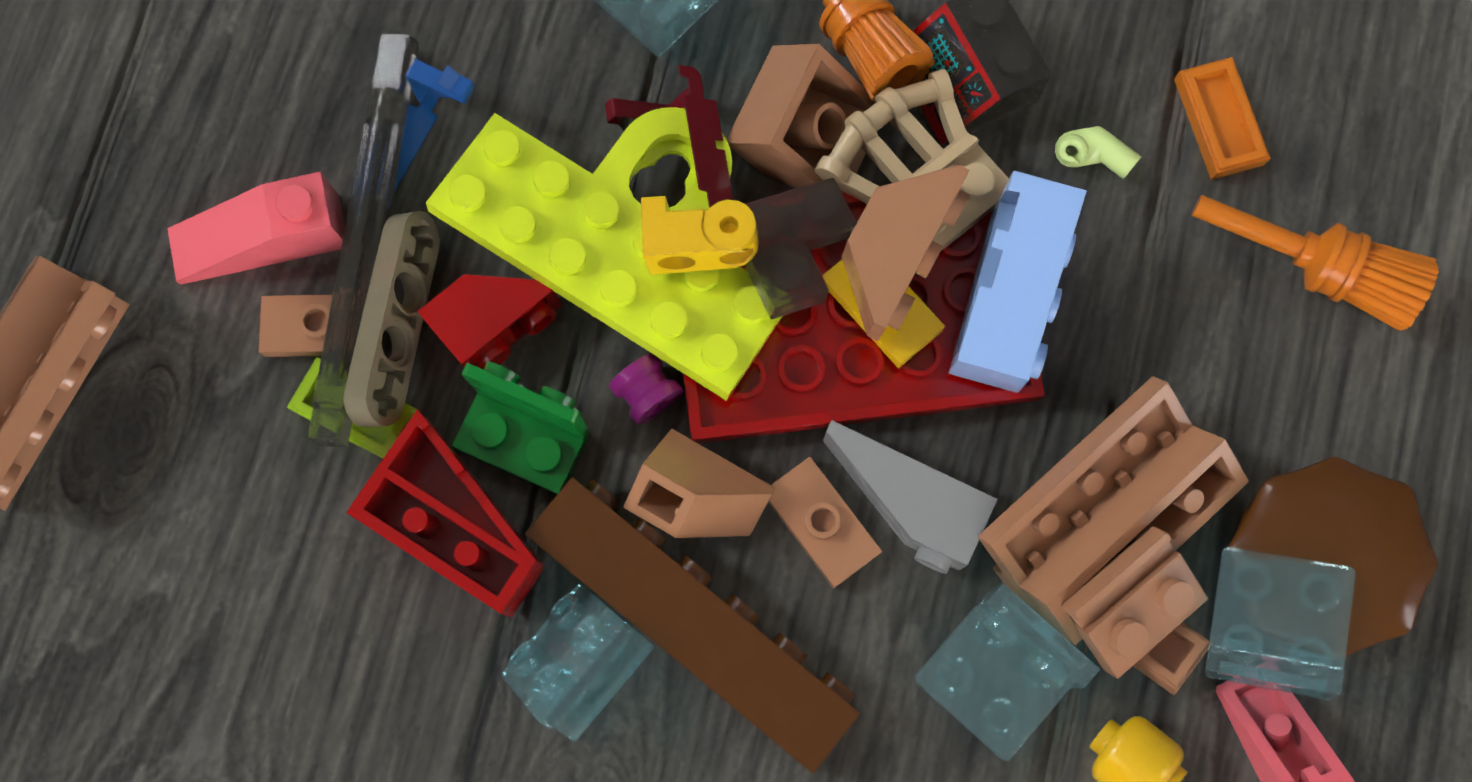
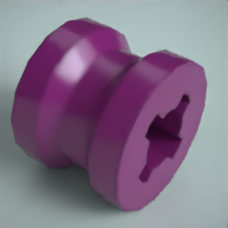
(645, 388)

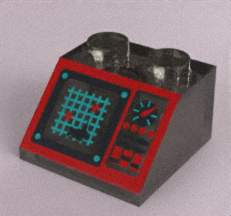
(987, 59)

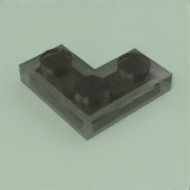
(787, 231)

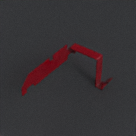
(703, 130)

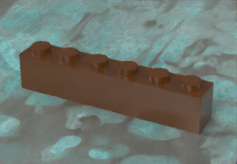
(693, 624)

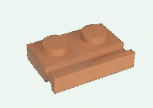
(1135, 602)

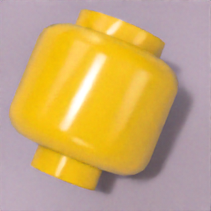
(1136, 753)

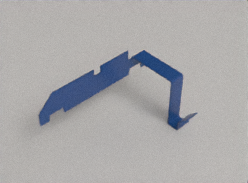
(428, 87)

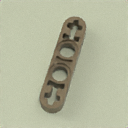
(376, 384)

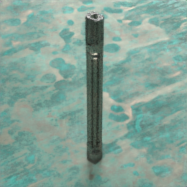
(363, 230)

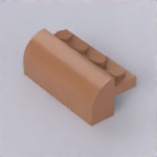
(47, 348)
(1110, 489)

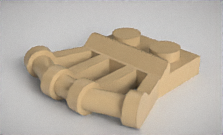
(983, 182)

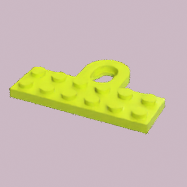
(586, 242)

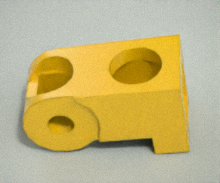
(697, 238)

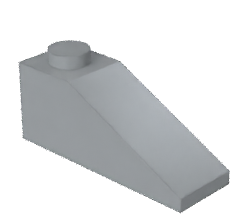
(918, 502)

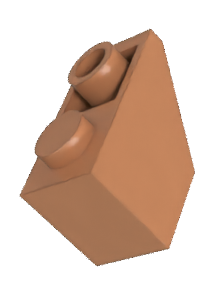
(696, 492)

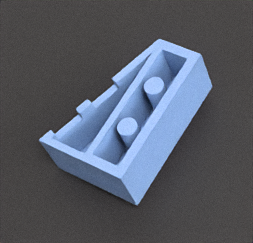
(1017, 282)

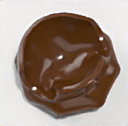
(1352, 520)

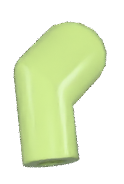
(1095, 146)

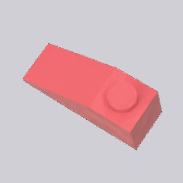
(259, 229)
(1279, 736)

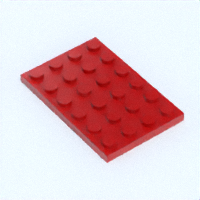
(828, 369)

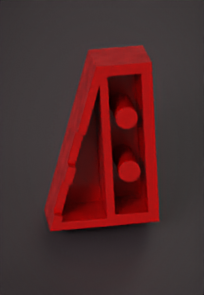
(446, 519)

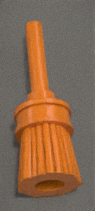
(876, 43)
(1341, 263)

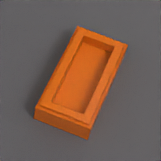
(1221, 118)

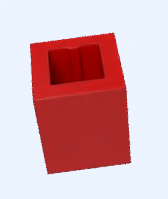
(488, 314)

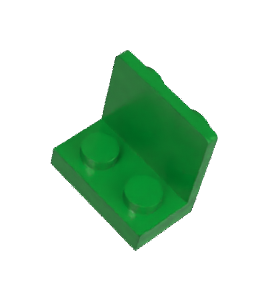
(521, 430)

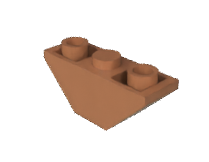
(896, 242)

